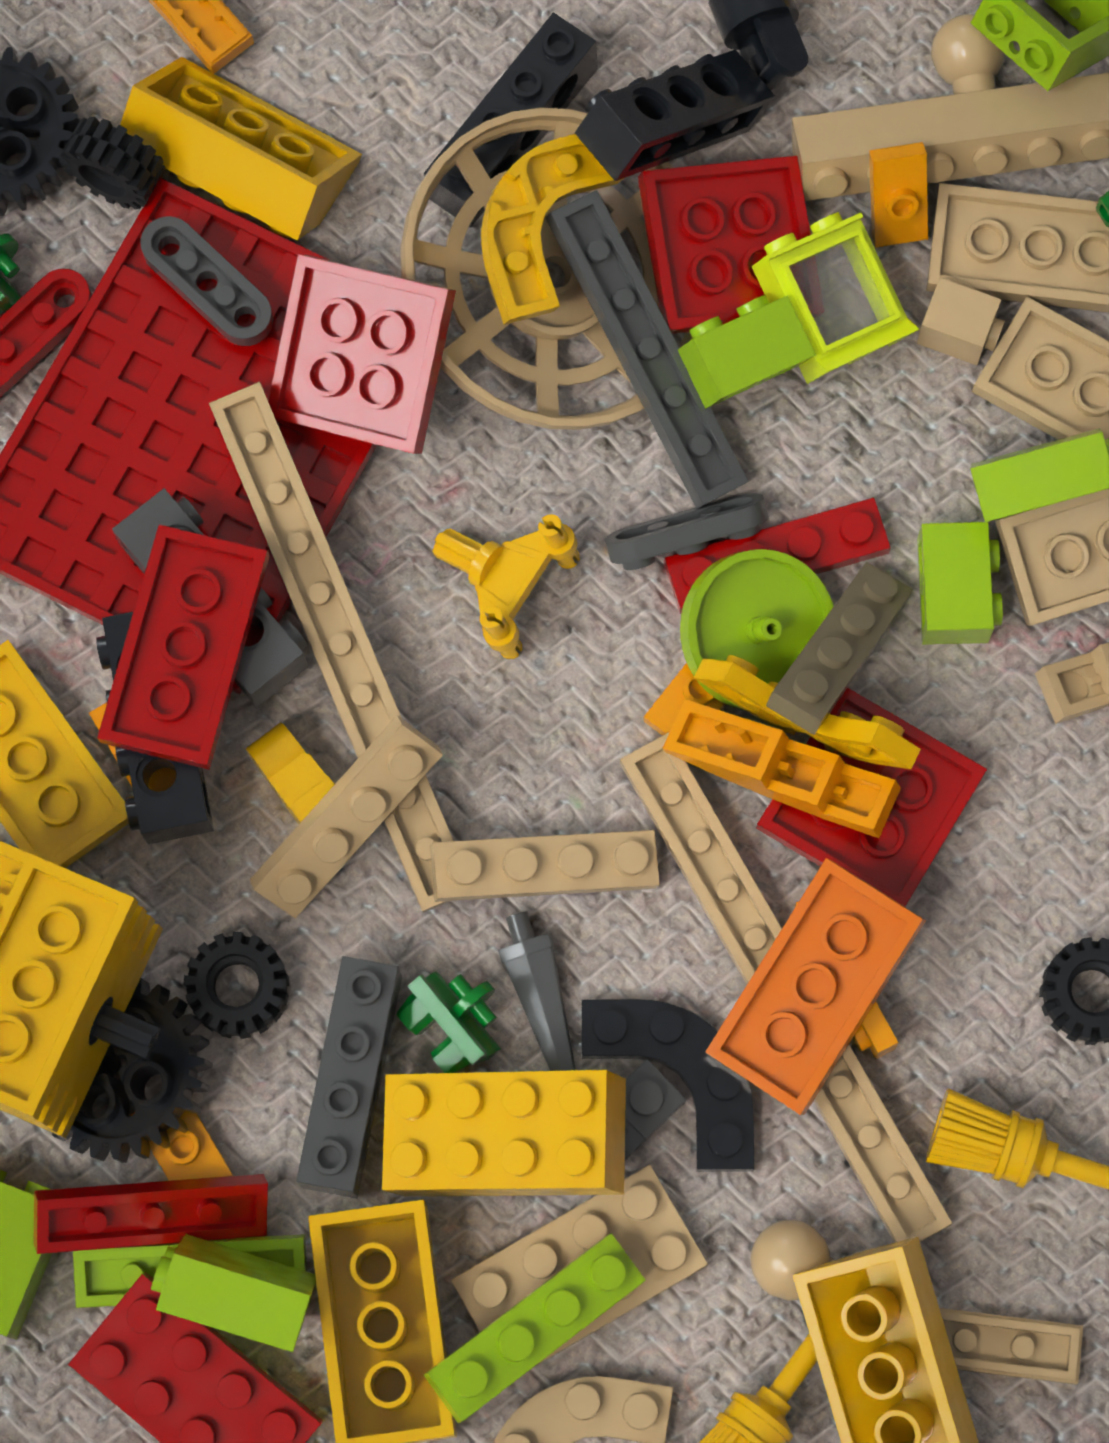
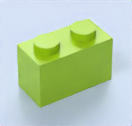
(745, 350)
(957, 583)

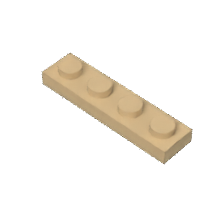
(346, 817)
(544, 865)

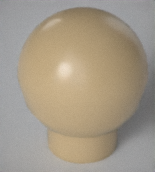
(965, 56)
(783, 1251)

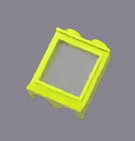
(835, 291)

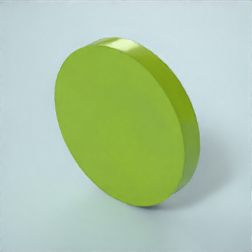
(753, 608)

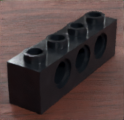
(542, 76)
(673, 113)
(164, 814)

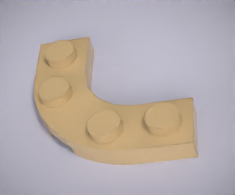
(590, 1410)

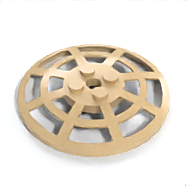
(568, 321)

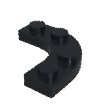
(679, 1042)

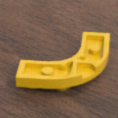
(516, 216)
(845, 734)

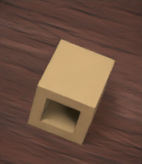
(961, 322)

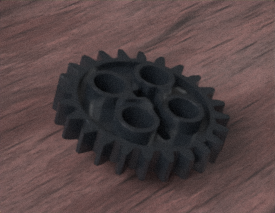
(51, 119)
(173, 1059)

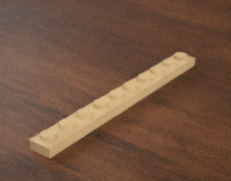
(326, 613)
(747, 931)

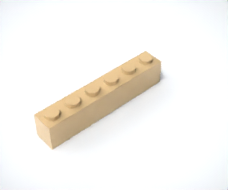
(960, 132)

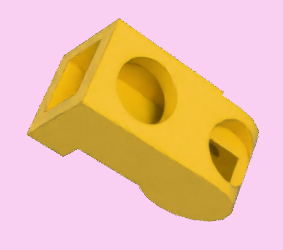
(290, 771)

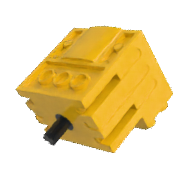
(65, 984)

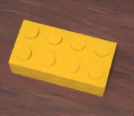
(504, 1133)
(380, 1323)

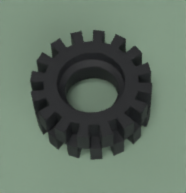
(112, 163)
(231, 951)
(1058, 991)

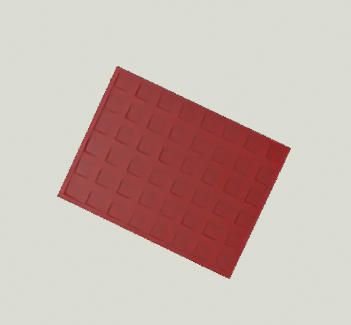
(134, 417)

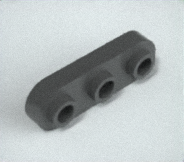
(200, 261)
(687, 530)

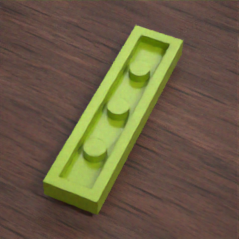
(109, 1273)
(534, 1328)

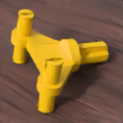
(507, 573)

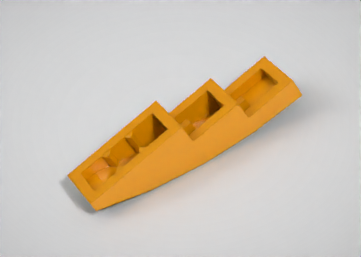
(781, 768)

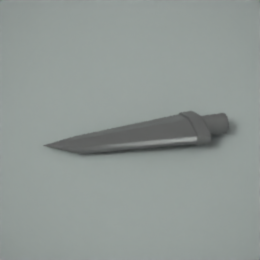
(536, 981)

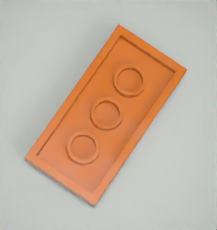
(815, 986)

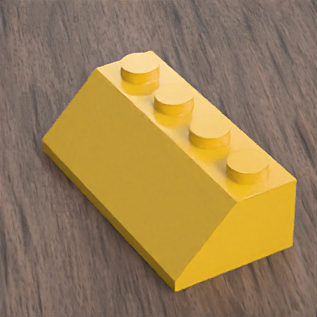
(239, 147)
(884, 1348)

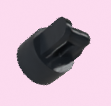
(764, 36)

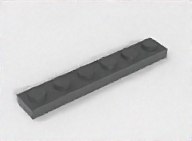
(645, 348)

